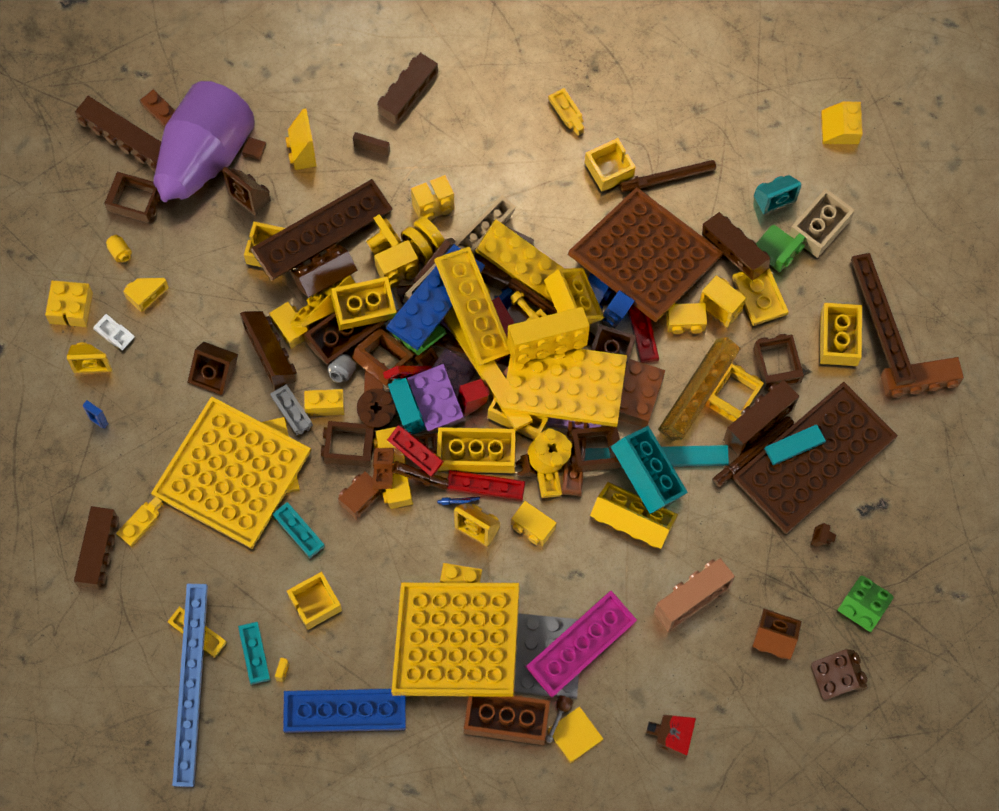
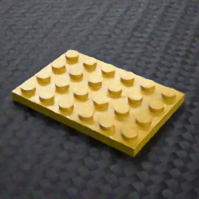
(568, 386)

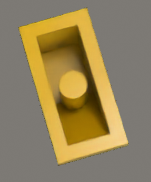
(145, 291)

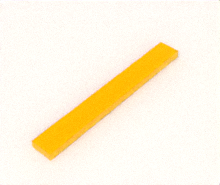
(488, 372)

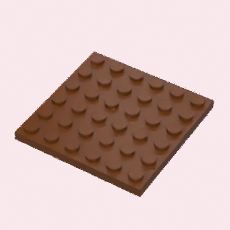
(645, 254)

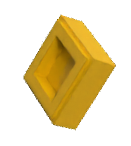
(282, 669)

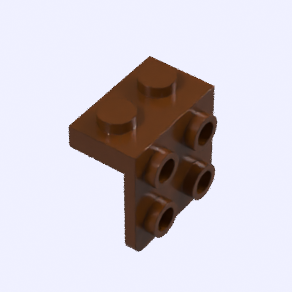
(839, 674)

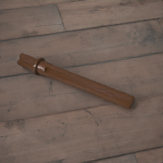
(644, 181)
(538, 301)
(754, 450)

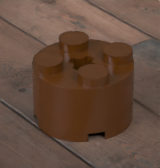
(369, 399)

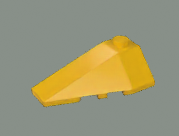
(318, 305)

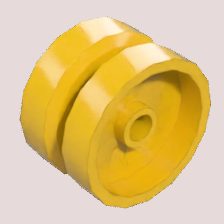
(423, 238)

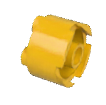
(549, 451)

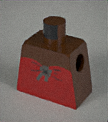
(673, 734)

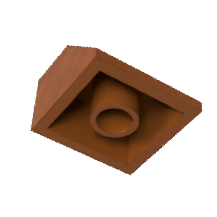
(777, 634)

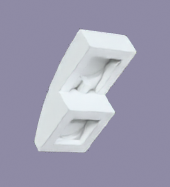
(113, 332)

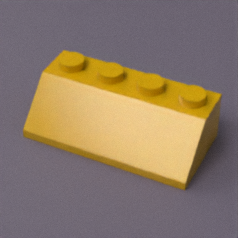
(628, 514)

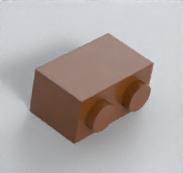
(358, 495)

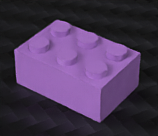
(436, 398)

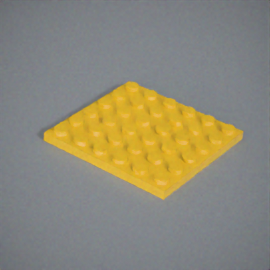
(231, 472)
(456, 639)

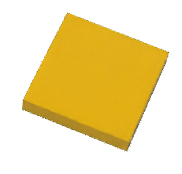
(575, 735)

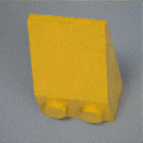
(301, 142)
(476, 523)

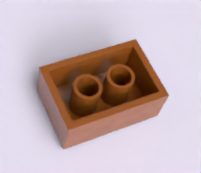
(639, 392)

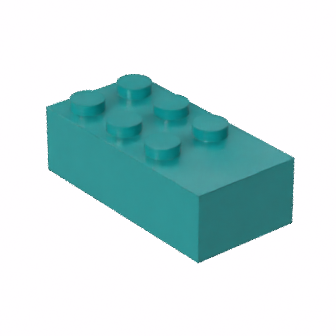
(649, 469)

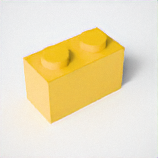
(687, 318)
(281, 320)
(324, 402)
(533, 524)

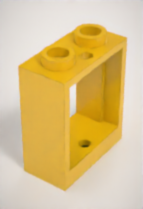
(724, 408)

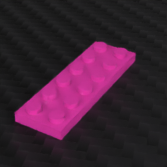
(581, 643)

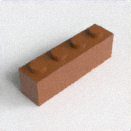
(928, 375)

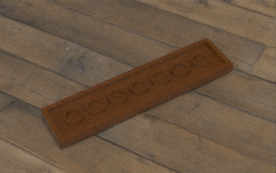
(321, 229)

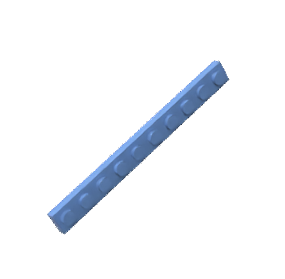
(190, 685)

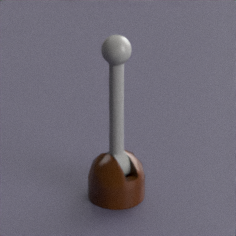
(563, 705)

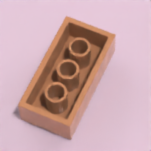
(694, 594)

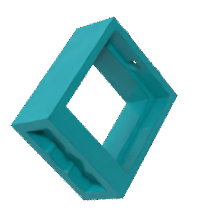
(407, 406)

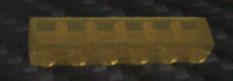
(699, 389)

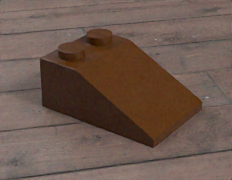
(246, 190)

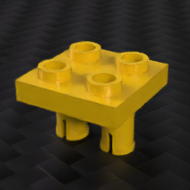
(385, 238)

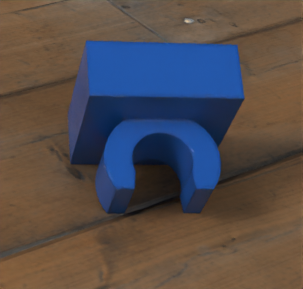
(505, 297)

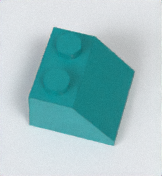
(777, 193)

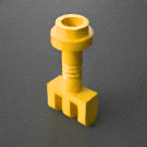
(517, 298)

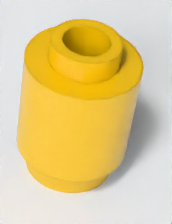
(118, 248)

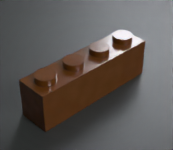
(407, 88)
(736, 246)
(96, 547)

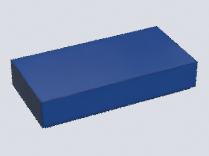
(95, 414)

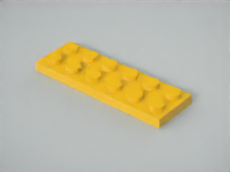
(517, 258)
(473, 305)

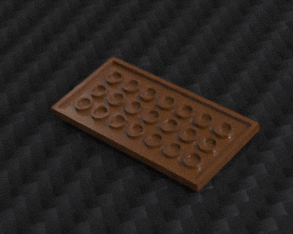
(805, 481)

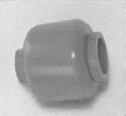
(341, 368)

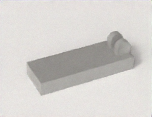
(291, 410)

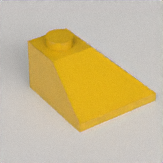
(87, 358)

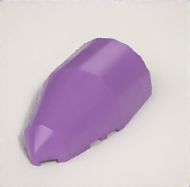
(201, 139)

